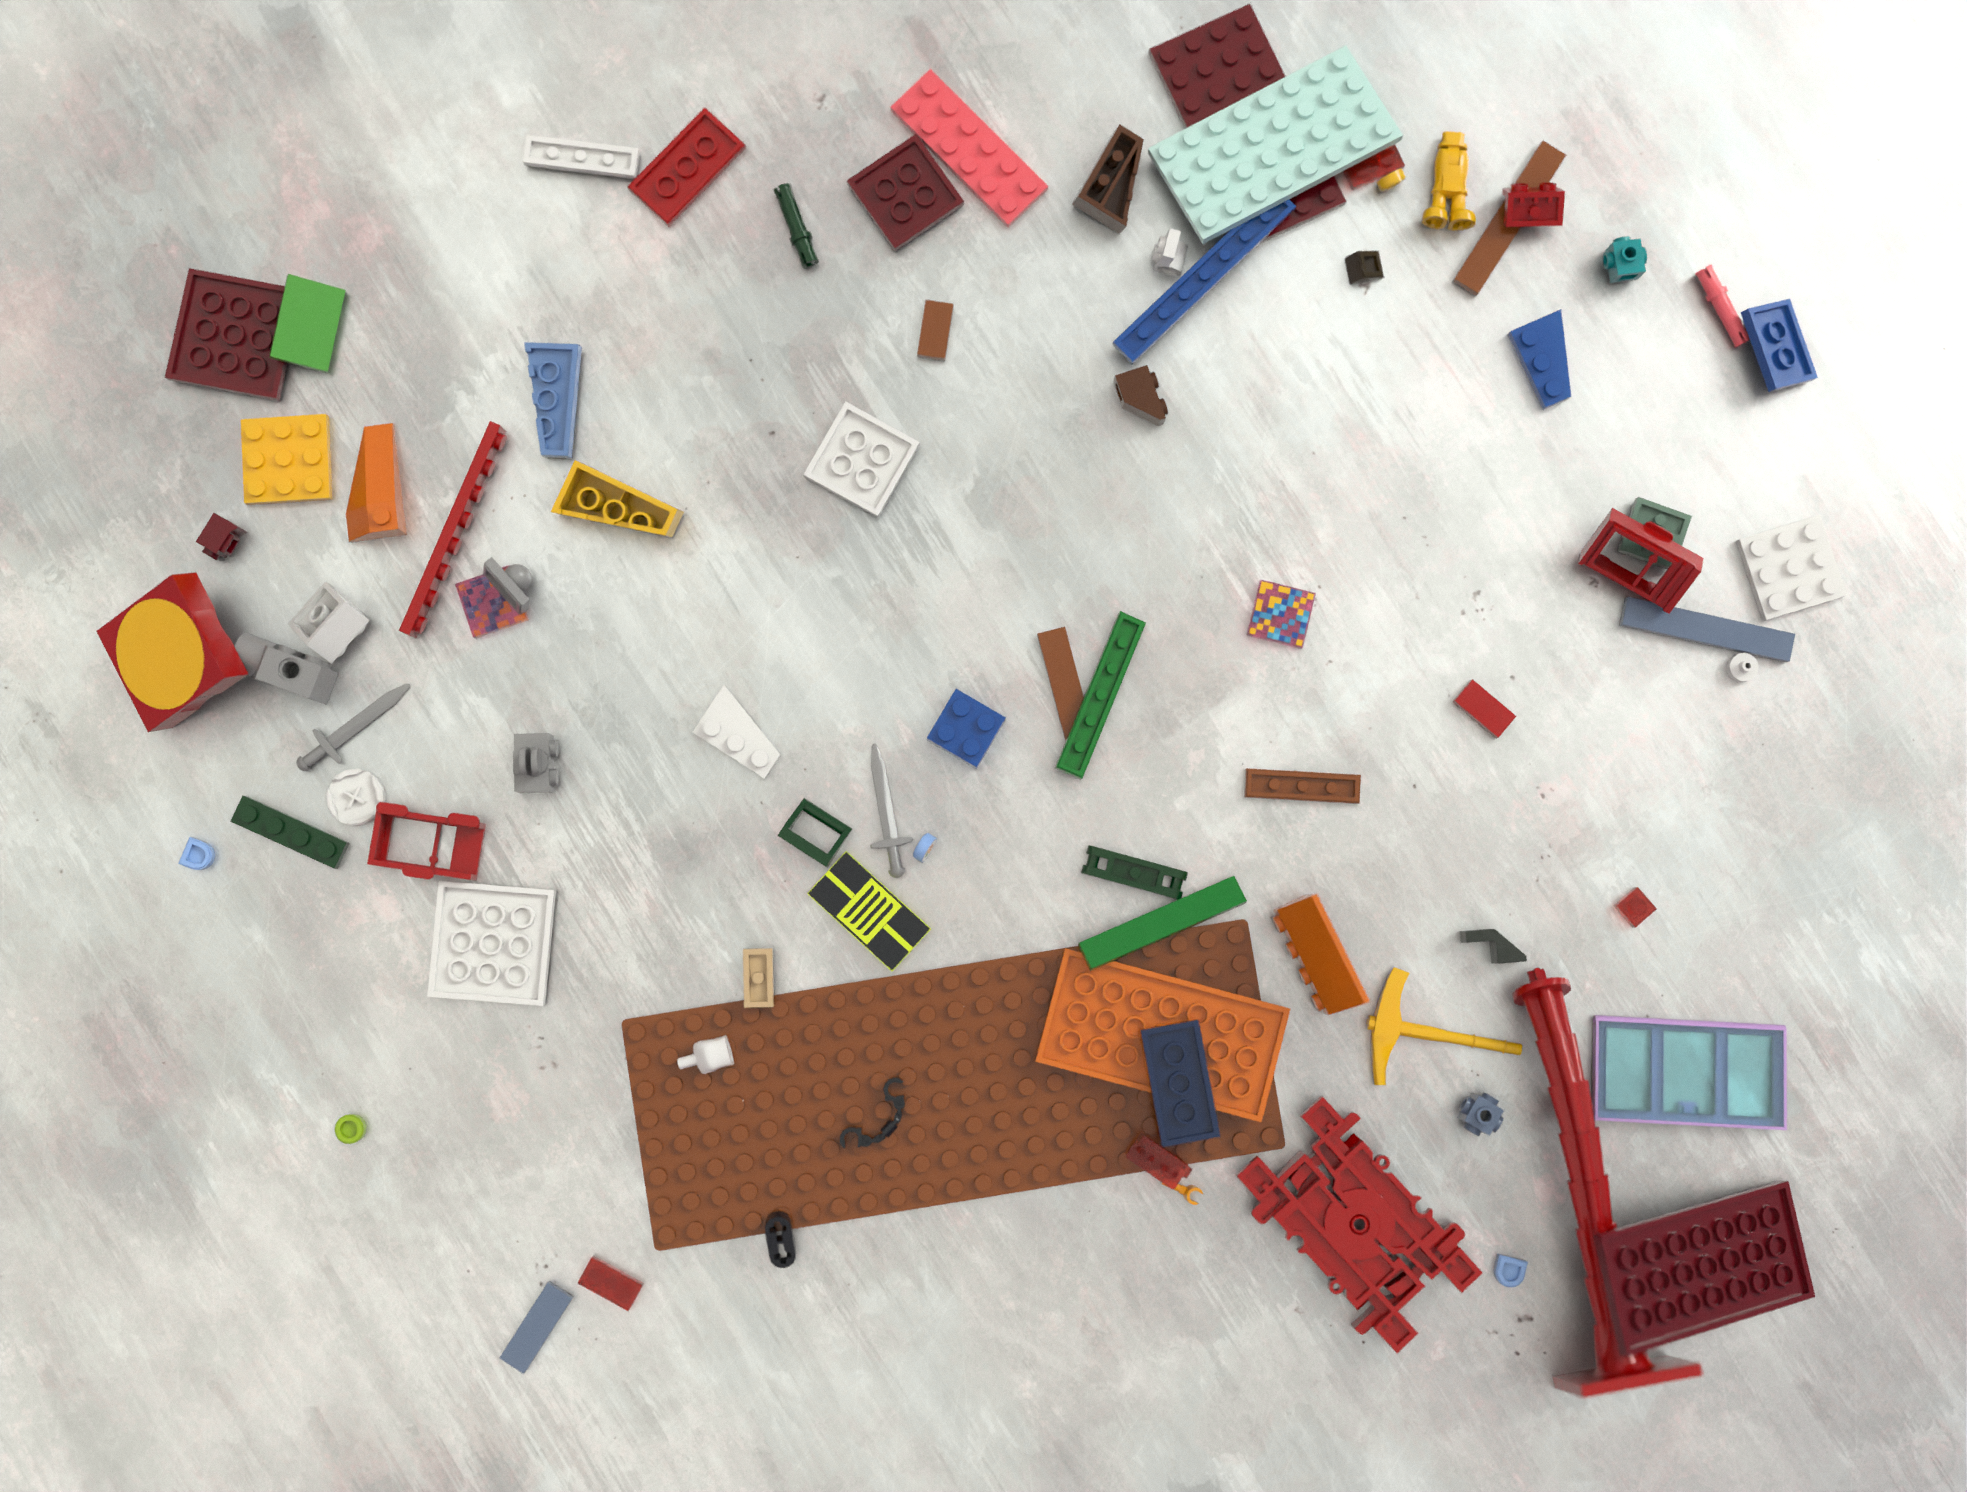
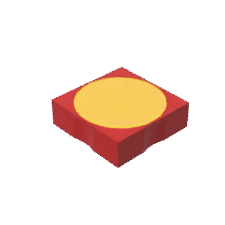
(171, 651)

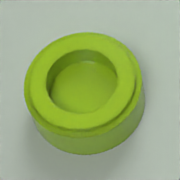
(350, 1128)

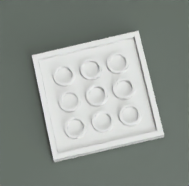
(491, 943)

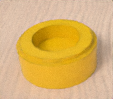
(1391, 180)

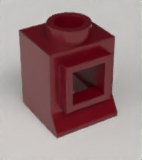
(219, 537)

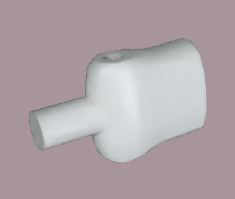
(709, 1055)

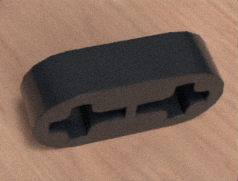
(773, 1240)

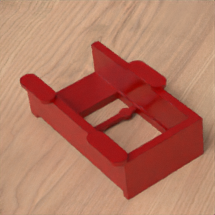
(1674, 582)
(466, 846)

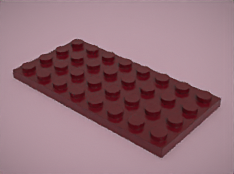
(1221, 66)
(1703, 1267)

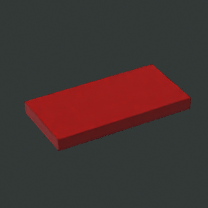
(686, 167)

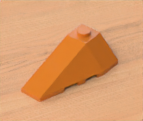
(376, 494)

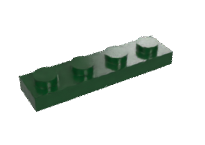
(290, 832)

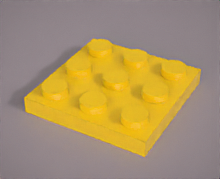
(286, 459)

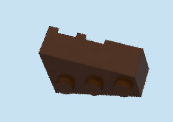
(1111, 181)

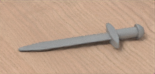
(349, 729)
(891, 839)

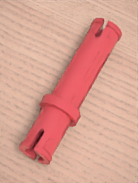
(1717, 295)

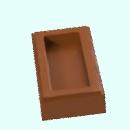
(935, 330)

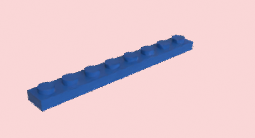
(1198, 282)

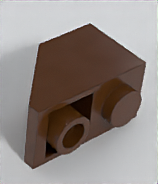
(1139, 395)

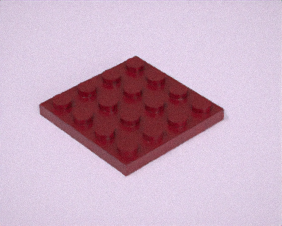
(227, 335)

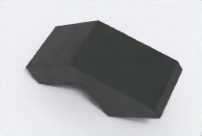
(1500, 948)

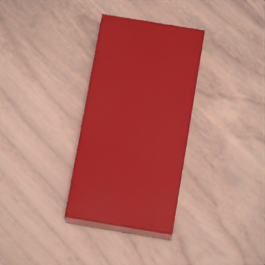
(1484, 708)

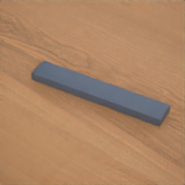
(1708, 630)

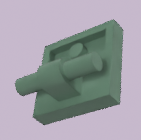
(1665, 517)

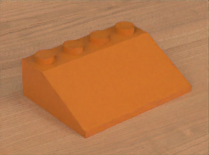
(1319, 954)

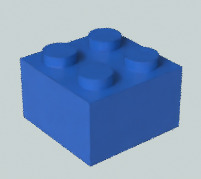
(966, 729)

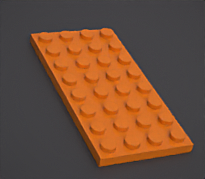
(1099, 1019)

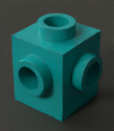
(1625, 259)

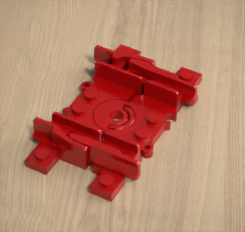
(1330, 1232)

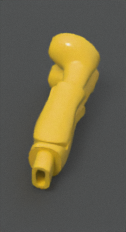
(1450, 183)

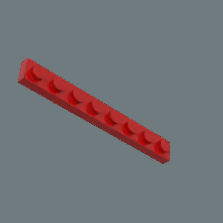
(449, 540)

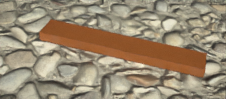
(1498, 237)

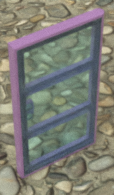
(1689, 1072)

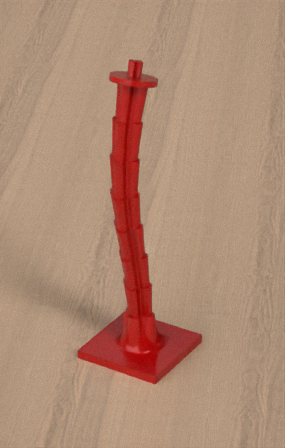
(1588, 1193)

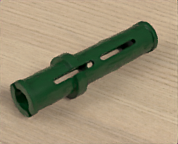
(799, 235)

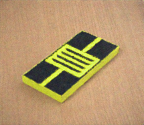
(869, 911)

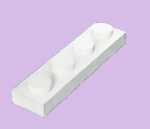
(581, 156)

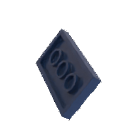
(1180, 1083)

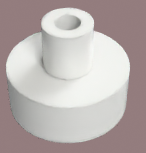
(1742, 667)

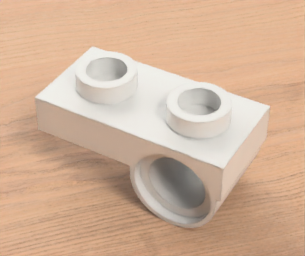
(1169, 254)

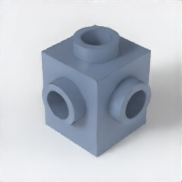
(1470, 1114)

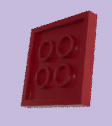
(905, 192)

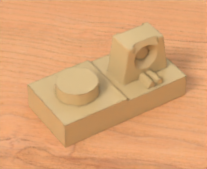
(758, 977)

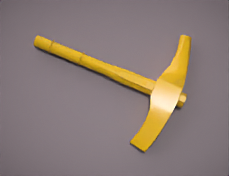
(1388, 1026)

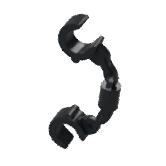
(888, 1128)

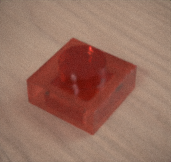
(1635, 907)

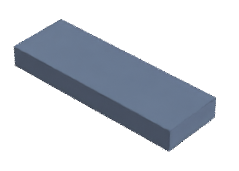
(536, 1327)

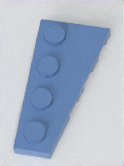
(555, 384)

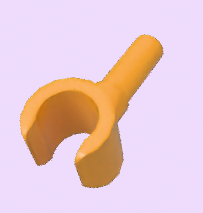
(1185, 1191)

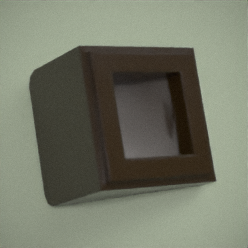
(1364, 267)

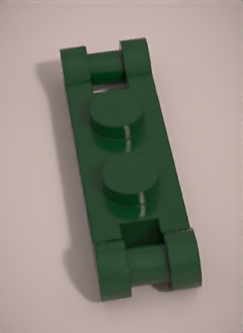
(1134, 872)

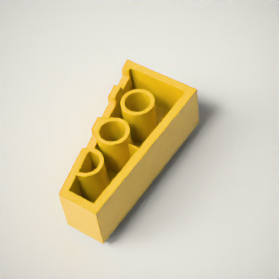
(606, 500)

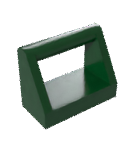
(805, 846)

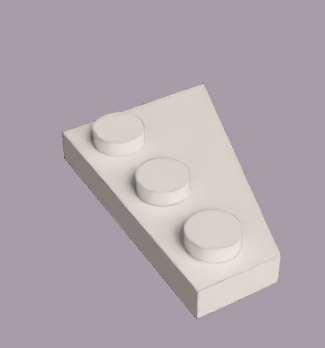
(736, 734)

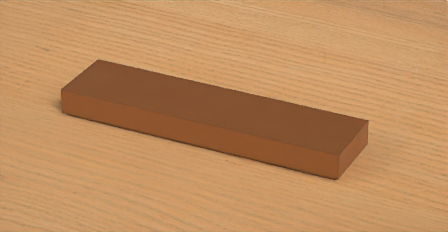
(1061, 675)
(1302, 786)

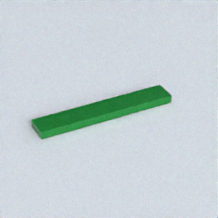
(1100, 695)
(1162, 923)

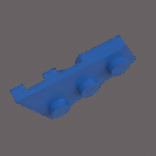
(1544, 357)

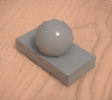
(509, 583)

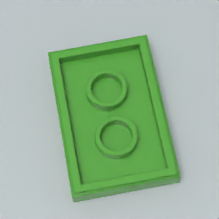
(307, 323)

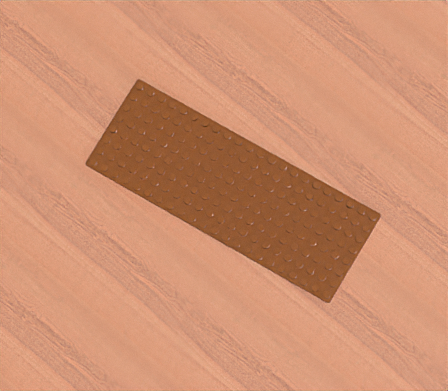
(976, 1103)

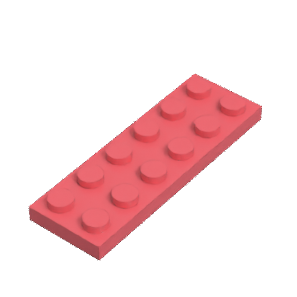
(969, 148)

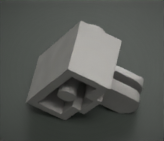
(535, 763)

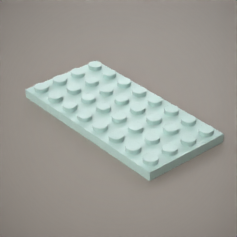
(1274, 144)

